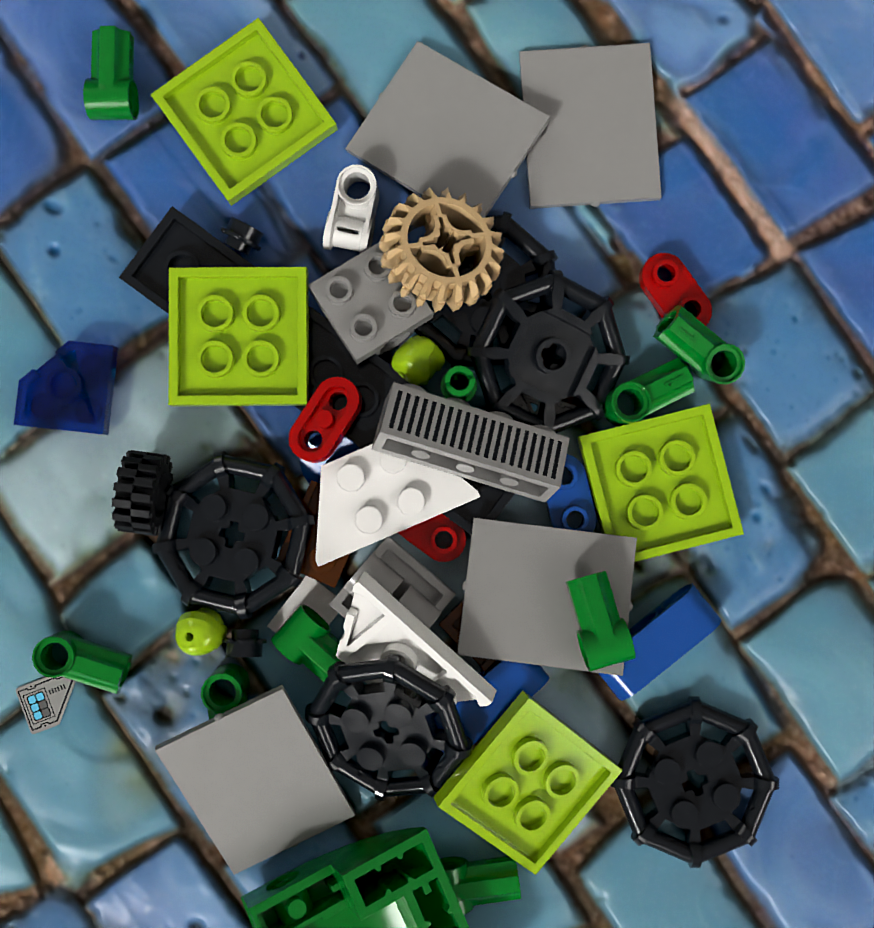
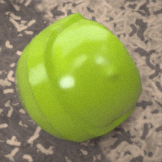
(418, 360)
(200, 631)

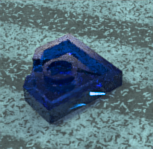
(70, 390)

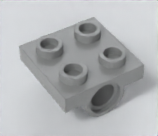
(366, 307)
(404, 579)

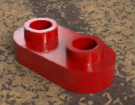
(678, 291)
(322, 418)
(424, 536)

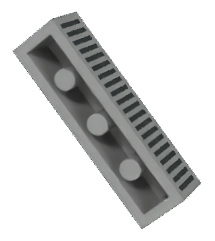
(471, 442)

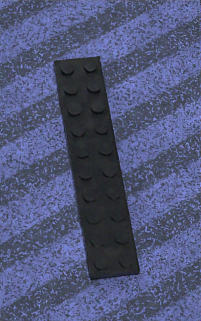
(184, 244)

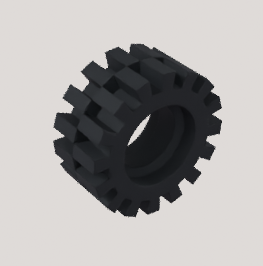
(141, 493)

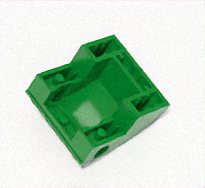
(365, 884)

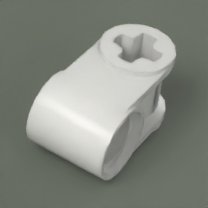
(351, 220)

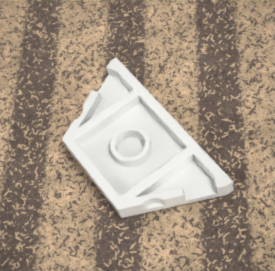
(377, 496)
(383, 626)

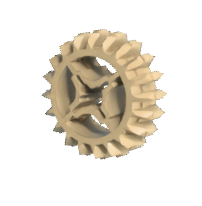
(429, 270)

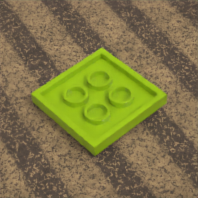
(244, 111)
(238, 336)
(662, 482)
(527, 783)

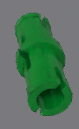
(464, 376)

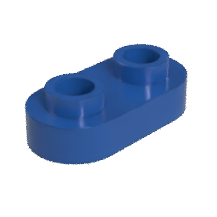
(572, 497)

